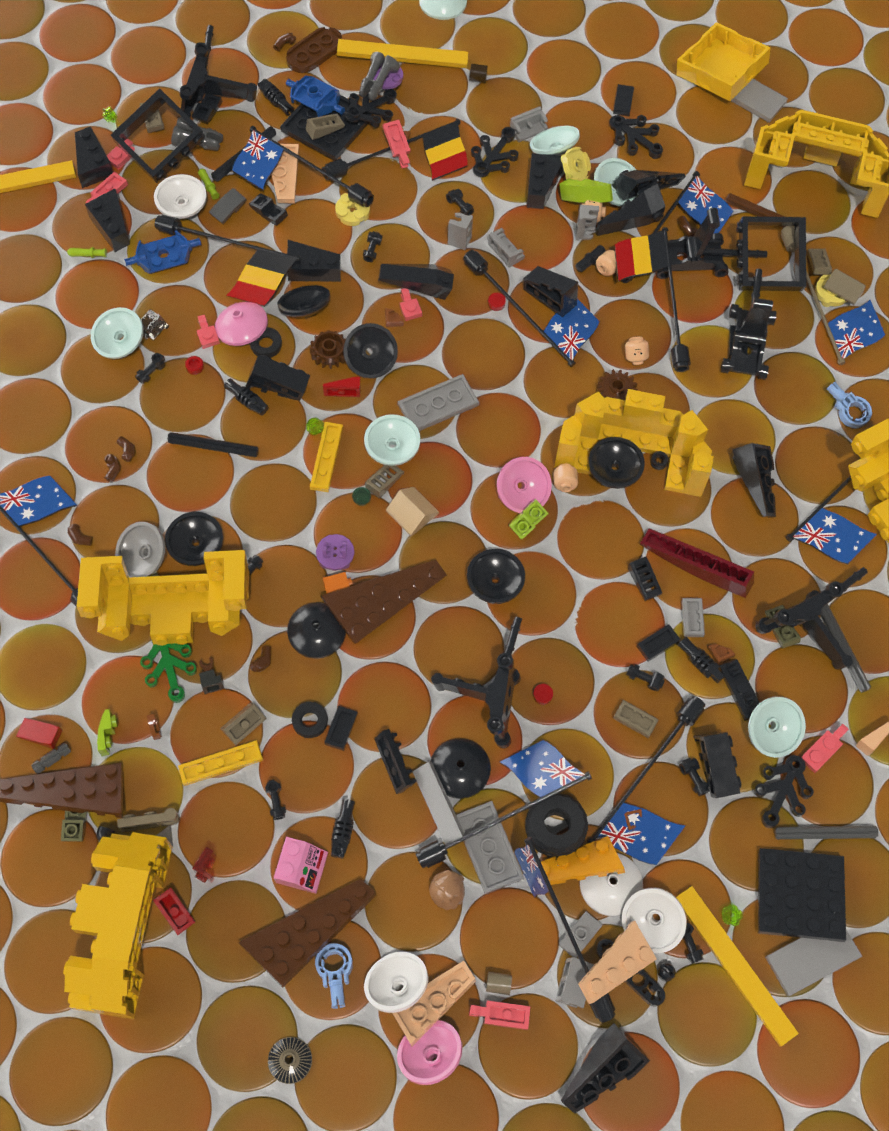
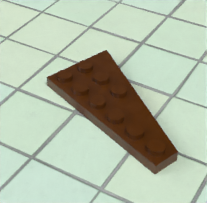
(373, 602)
(73, 790)
(297, 939)

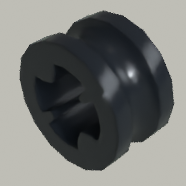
(659, 466)

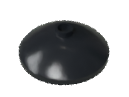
(304, 301)
(379, 341)
(620, 454)
(191, 529)
(496, 565)
(313, 641)
(465, 780)

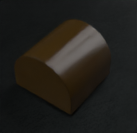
(478, 73)

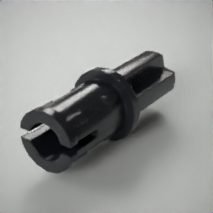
(590, 258)

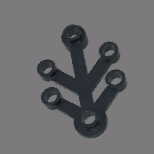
(355, 114)
(619, 123)
(483, 168)
(785, 788)

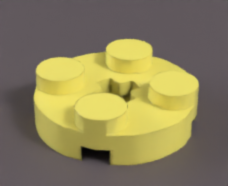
(569, 160)
(351, 218)
(826, 297)

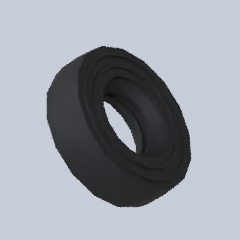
(270, 351)
(314, 731)

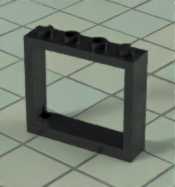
(145, 111)
(799, 250)

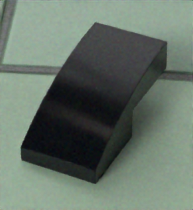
(207, 108)
(267, 209)

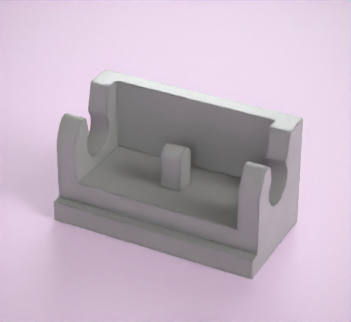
(529, 124)
(586, 221)
(460, 231)
(504, 248)
(569, 990)

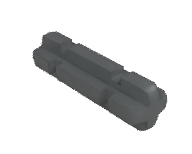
(51, 758)

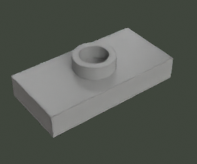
(693, 617)
(583, 932)

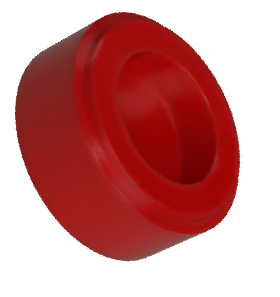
(496, 301)
(194, 365)
(543, 694)

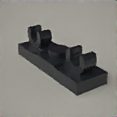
(739, 688)
(394, 761)

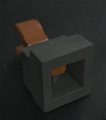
(208, 679)

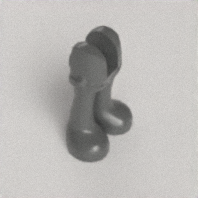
(388, 65)
(210, 142)

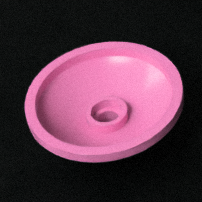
(241, 323)
(534, 479)
(438, 1042)

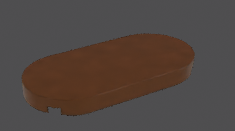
(313, 50)

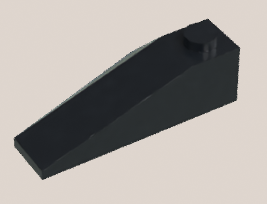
(633, 181)
(639, 212)
(422, 278)
(755, 467)
(608, 1063)

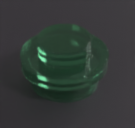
(361, 496)

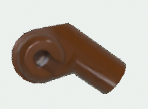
(283, 39)
(685, 226)
(128, 449)
(114, 467)
(76, 536)
(262, 662)

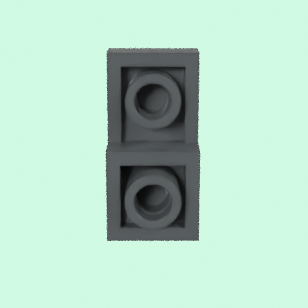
(227, 205)

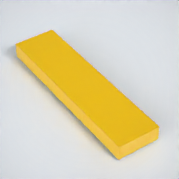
(326, 457)
(220, 763)

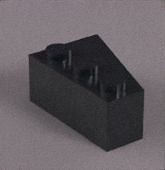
(91, 159)
(542, 178)
(108, 219)
(314, 264)
(552, 290)
(277, 377)
(719, 764)

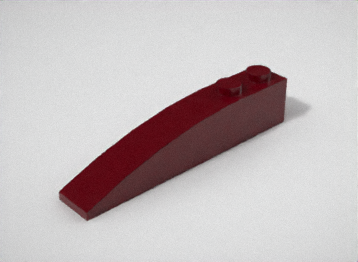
(700, 563)

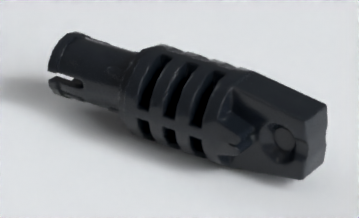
(275, 96)
(247, 397)
(701, 660)
(342, 830)

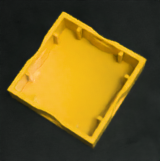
(723, 61)

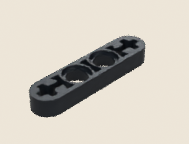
(647, 979)

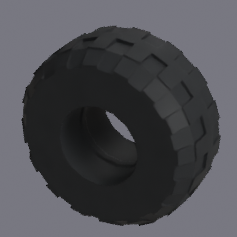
(552, 844)

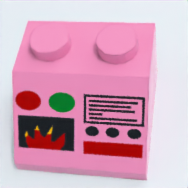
(300, 865)

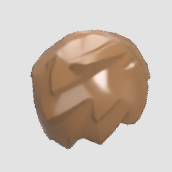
(447, 889)

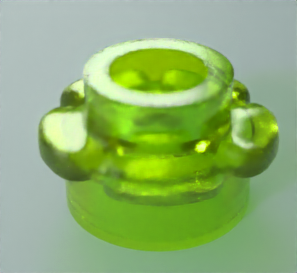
(109, 114)
(312, 423)
(726, 911)

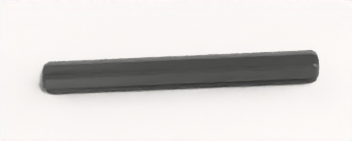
(834, 628)
(830, 832)

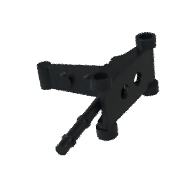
(201, 83)
(703, 243)
(751, 332)
(807, 614)
(497, 694)

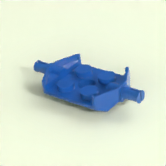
(323, 101)
(149, 254)

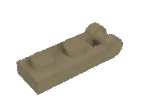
(148, 821)

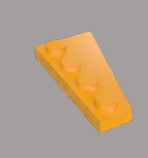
(588, 860)

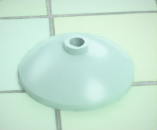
(443, 8)
(555, 140)
(608, 172)
(111, 328)
(392, 431)
(786, 729)

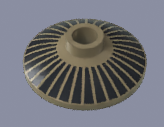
(298, 1068)

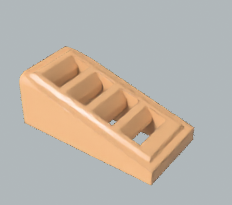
(872, 740)

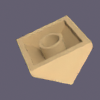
(411, 510)

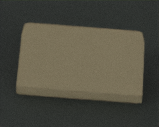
(844, 286)
(243, 723)

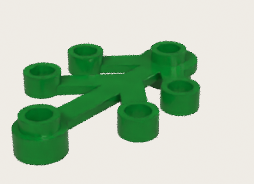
(167, 663)

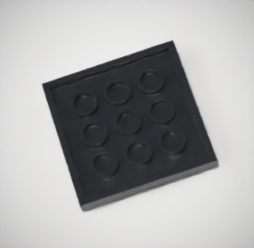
(330, 145)
(801, 895)

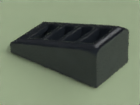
(644, 562)

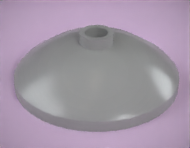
(141, 549)

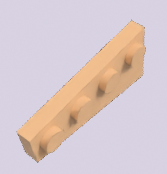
(285, 175)
(435, 1002)

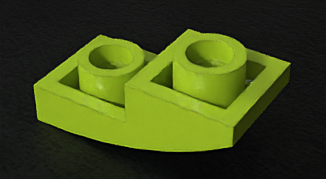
(528, 518)
(106, 727)

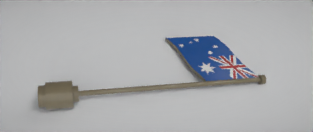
(849, 330)

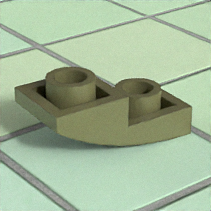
(785, 635)
(73, 826)

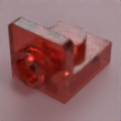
(204, 862)

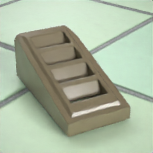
(318, 126)
(380, 491)

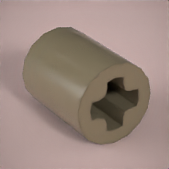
(499, 983)

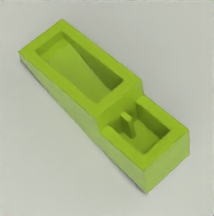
(585, 190)

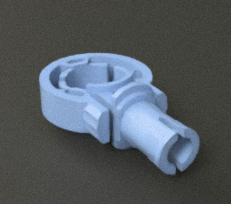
(847, 400)
(336, 986)

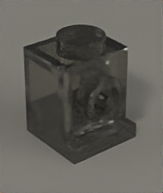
(152, 325)

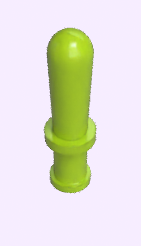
(209, 186)
(92, 252)

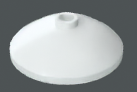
(178, 190)
(610, 898)
(663, 933)
(390, 975)

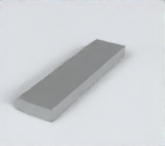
(438, 803)

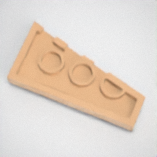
(619, 963)

